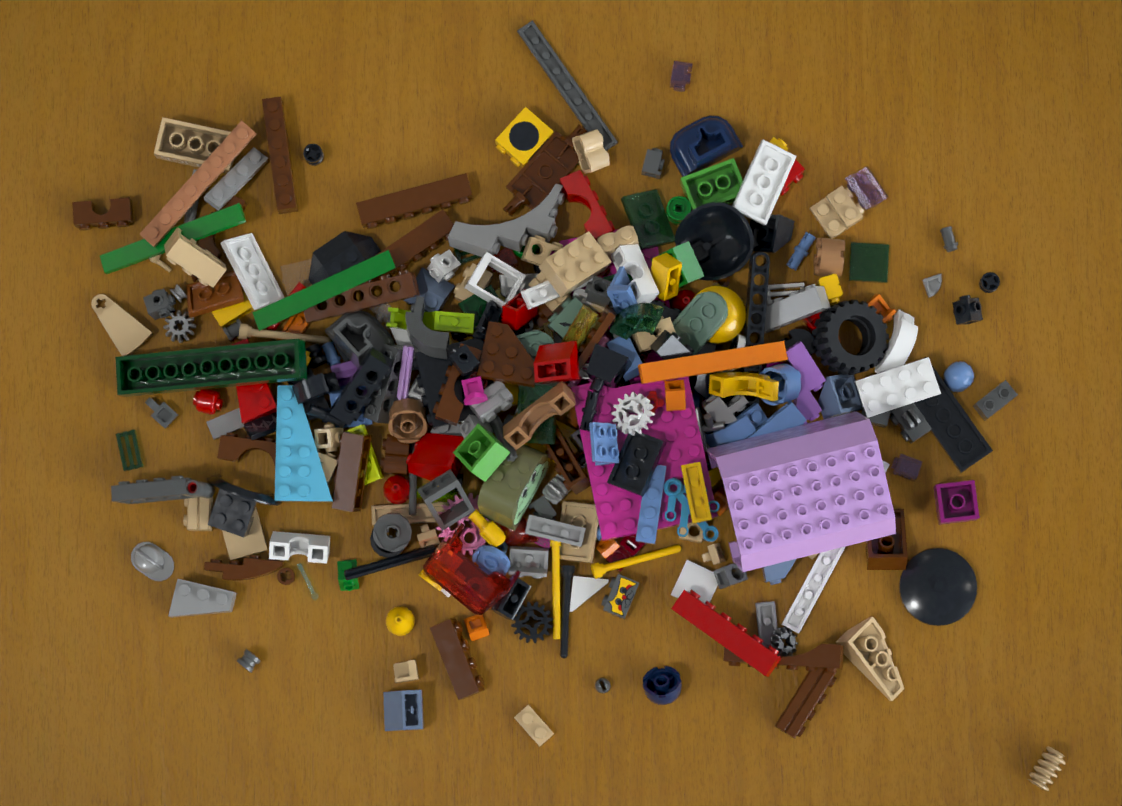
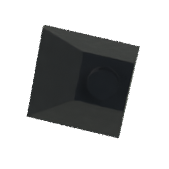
(773, 235)

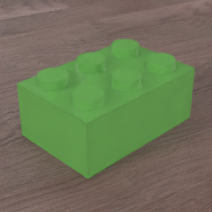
(713, 184)

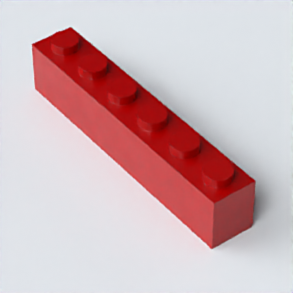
(726, 633)

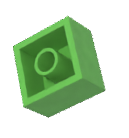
(481, 452)

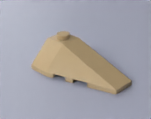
(869, 653)

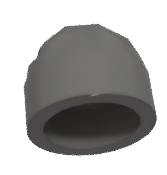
(606, 683)

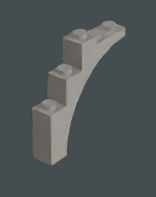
(510, 234)

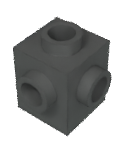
(160, 304)

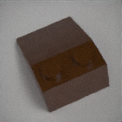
(891, 550)

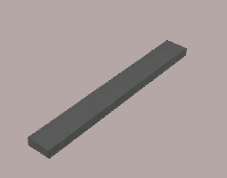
(565, 83)

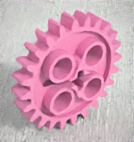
(477, 539)

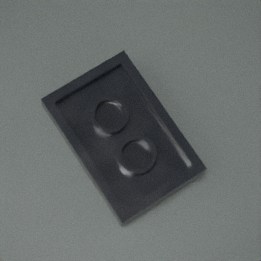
(636, 463)

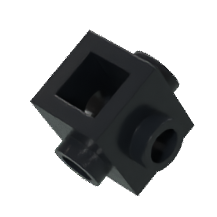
(967, 310)

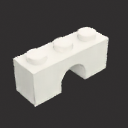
(635, 265)
(288, 544)

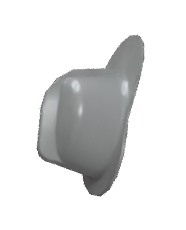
(152, 561)

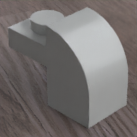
(724, 411)

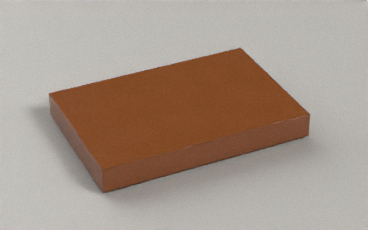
(205, 299)

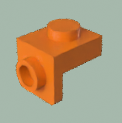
(882, 307)

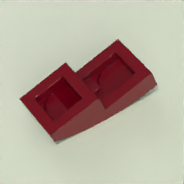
(627, 549)

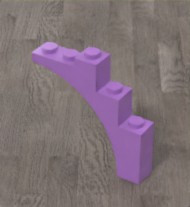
(810, 379)

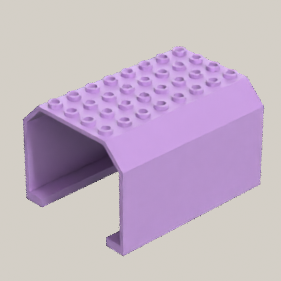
(804, 490)

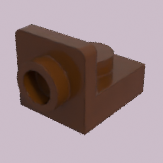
(543, 315)

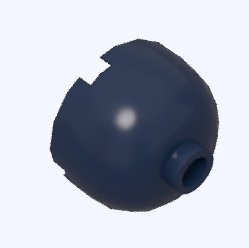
(662, 685)

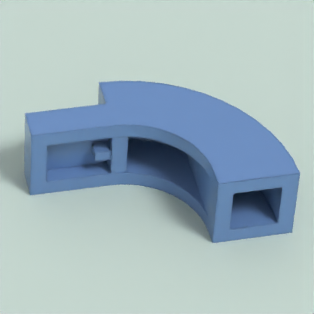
(739, 429)

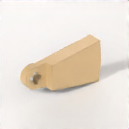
(122, 328)

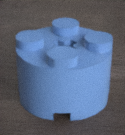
(788, 380)

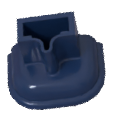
(703, 144)

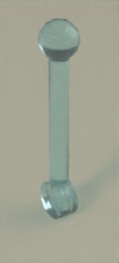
(314, 596)

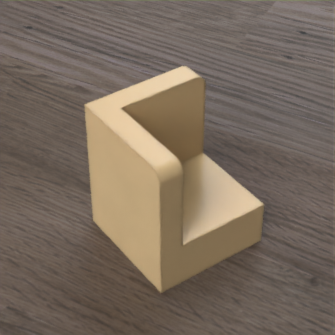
(406, 671)

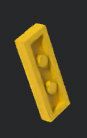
(696, 492)

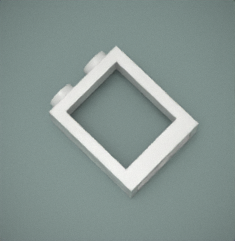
(497, 264)

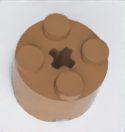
(829, 257)
(407, 420)

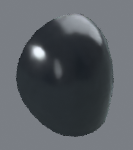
(718, 237)

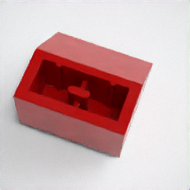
(556, 363)

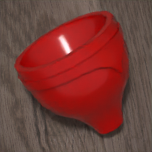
(682, 299)
(396, 489)

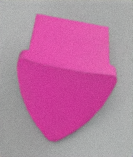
(473, 391)

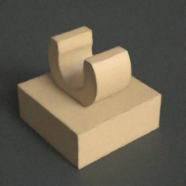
(427, 537)
(715, 554)

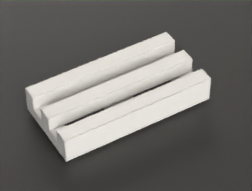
(782, 286)

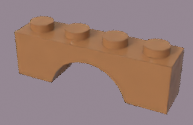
(554, 402)

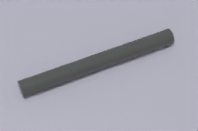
(413, 489)

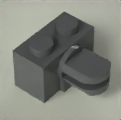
(910, 422)

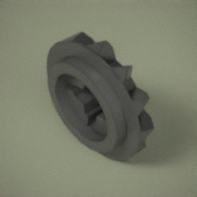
(776, 642)

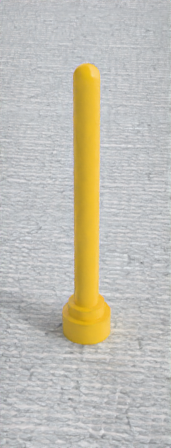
(599, 570)

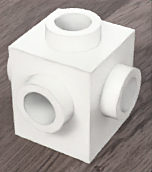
(443, 266)

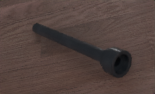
(567, 573)

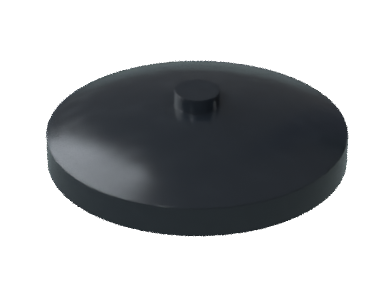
(938, 587)

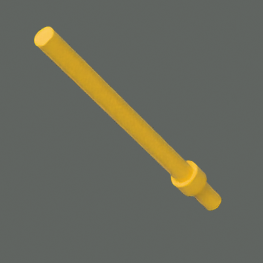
(556, 588)

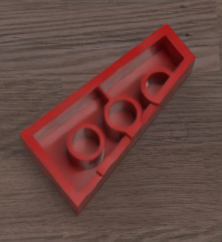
(255, 400)

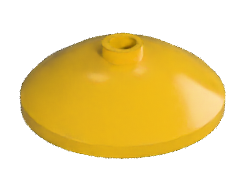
(735, 318)

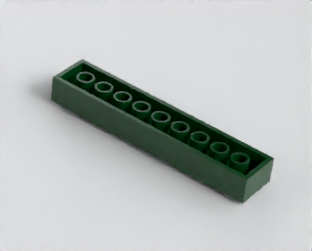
(211, 367)

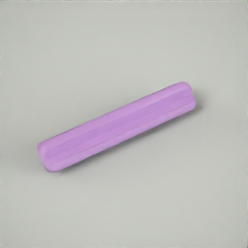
(405, 372)

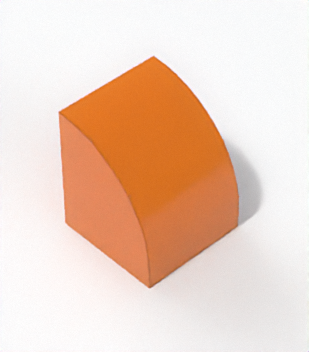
(675, 395)

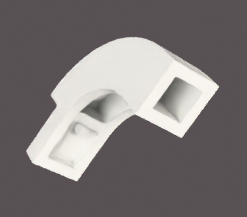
(900, 344)

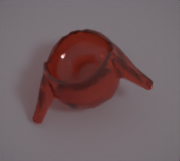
(518, 536)

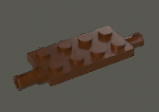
(543, 171)

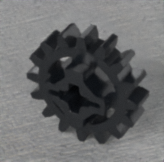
(533, 631)

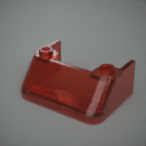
(463, 578)

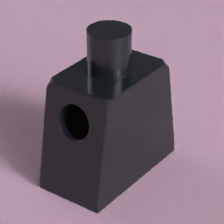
(606, 368)

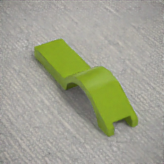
(435, 321)

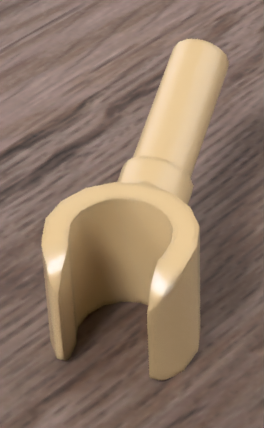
(156, 260)

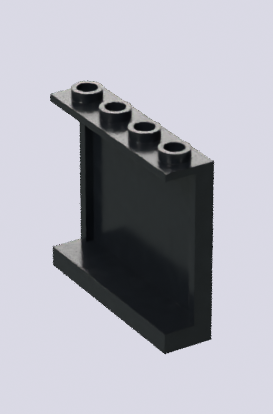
(432, 375)

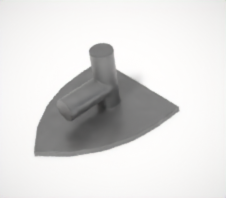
(709, 426)

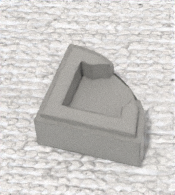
(932, 285)

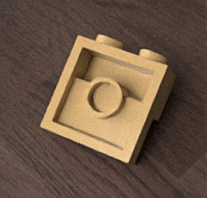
(837, 212)

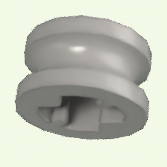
(178, 293)

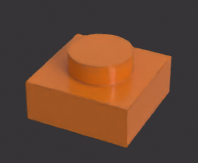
(606, 547)

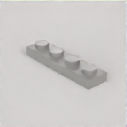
(235, 178)

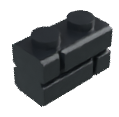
(511, 602)

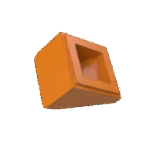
(720, 497)
(476, 627)

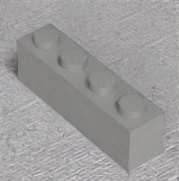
(794, 308)

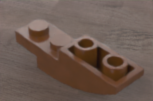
(252, 568)

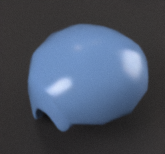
(958, 376)

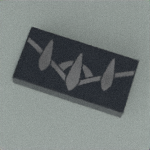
(261, 426)

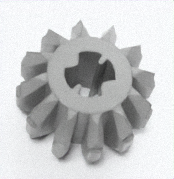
(187, 326)
(555, 490)

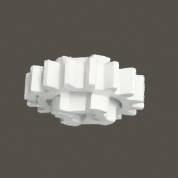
(633, 405)

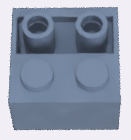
(403, 710)

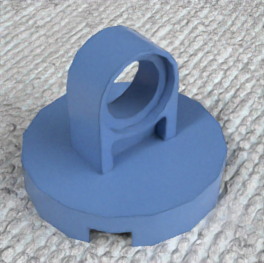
(492, 559)

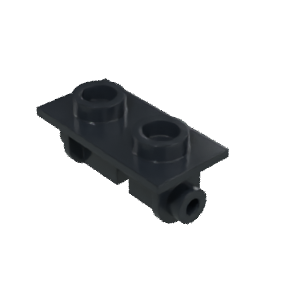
(491, 313)

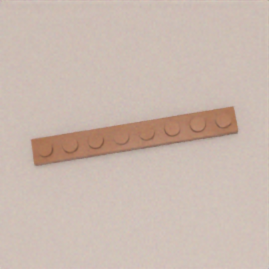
(198, 184)

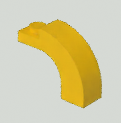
(743, 383)

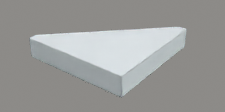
(583, 589)

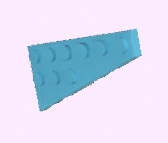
(298, 464)

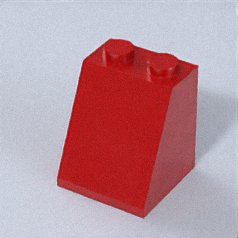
(434, 456)

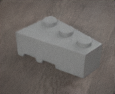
(200, 599)

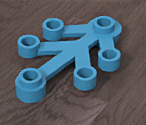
(685, 509)

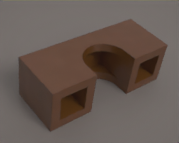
(119, 214)

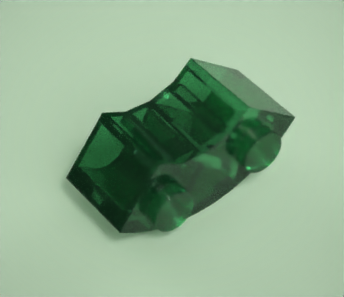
(636, 318)

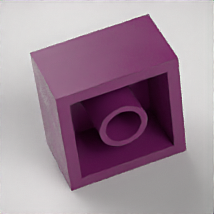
(956, 502)

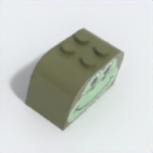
(512, 487)

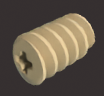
(1047, 768)

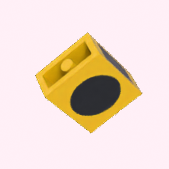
(523, 137)

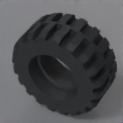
(872, 333)

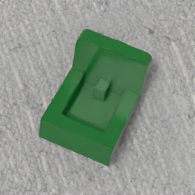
(347, 585)

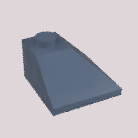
(434, 293)
(839, 396)
(776, 572)

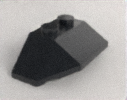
(340, 254)

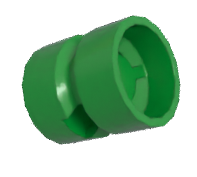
(677, 209)

